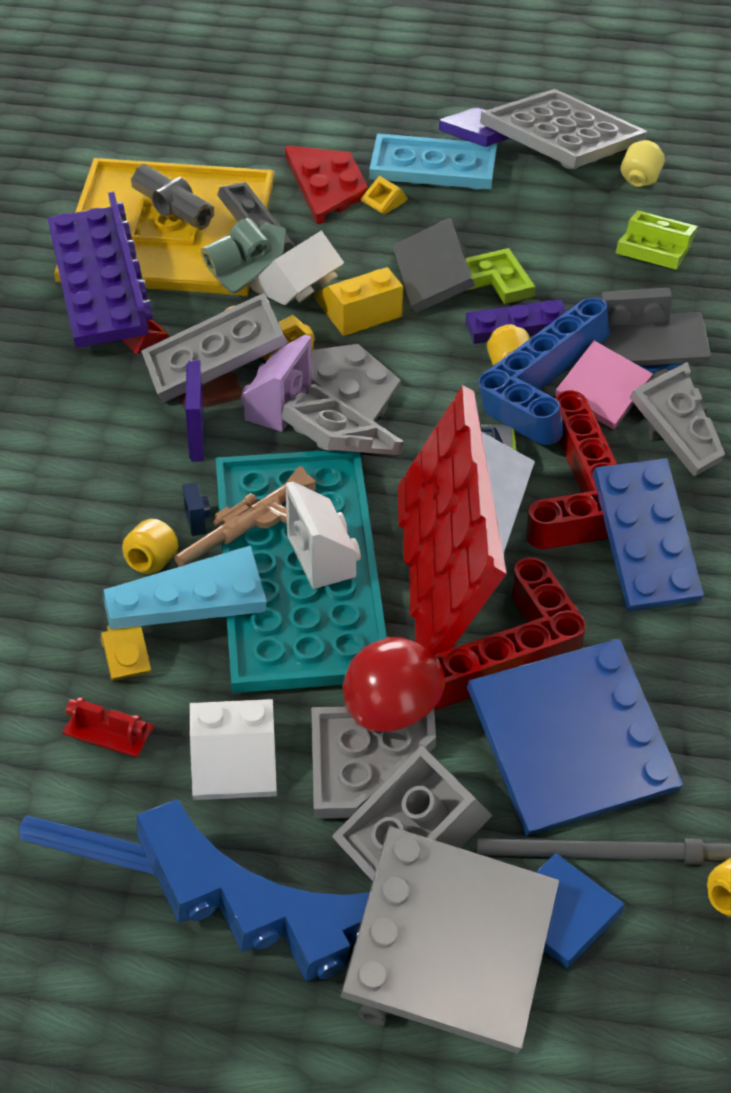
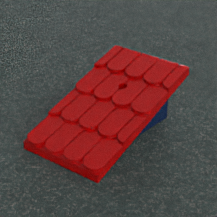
(457, 521)

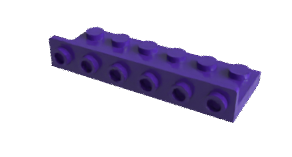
(100, 275)

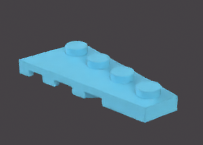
(195, 591)

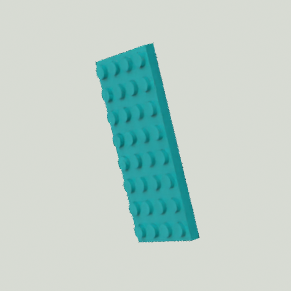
(306, 631)

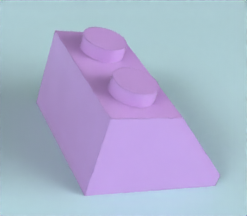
(278, 382)

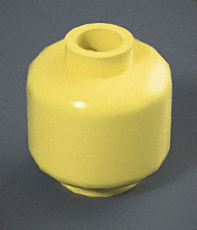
(642, 163)

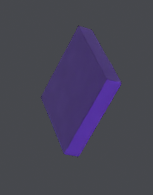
(468, 127)
(194, 410)

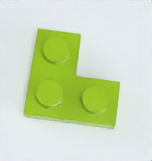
(503, 273)

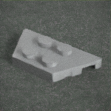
(355, 378)
(337, 424)

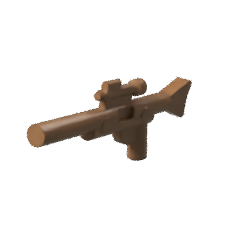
(244, 517)

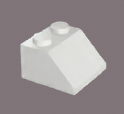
(299, 270)
(319, 537)
(232, 749)

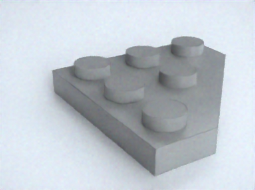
(356, 762)

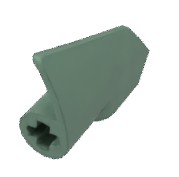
(244, 253)

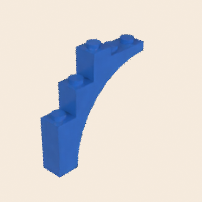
(256, 909)

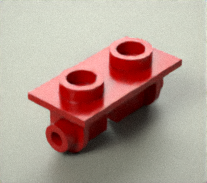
(106, 728)

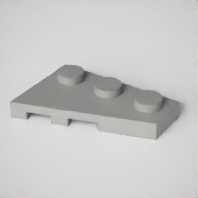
(678, 416)

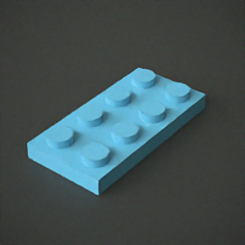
(433, 161)

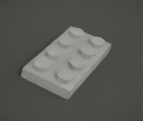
(220, 344)

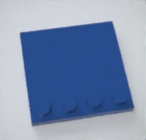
(573, 736)

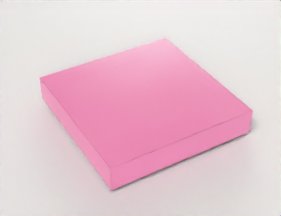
(605, 382)

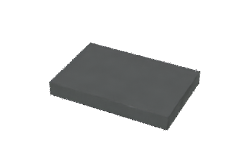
(433, 265)

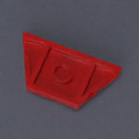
(326, 179)

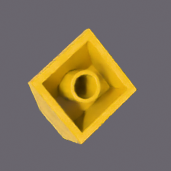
(362, 301)

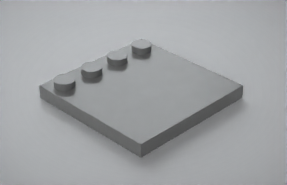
(563, 128)
(451, 940)

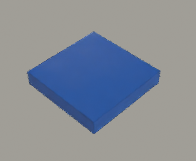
(579, 911)

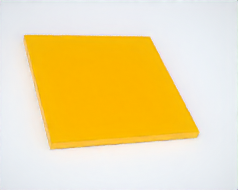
(168, 245)

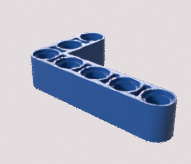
(513, 385)

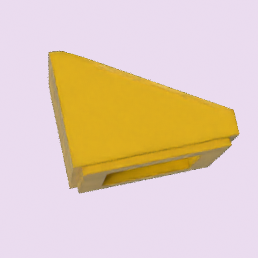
(384, 196)

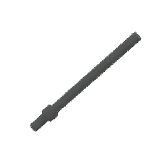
(691, 851)

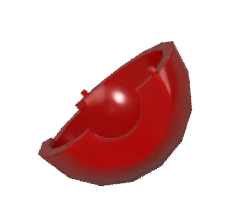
(392, 684)

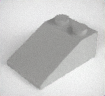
(416, 799)

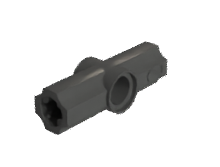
(172, 197)

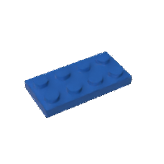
(647, 534)

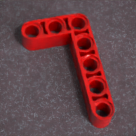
(576, 516)
(551, 630)

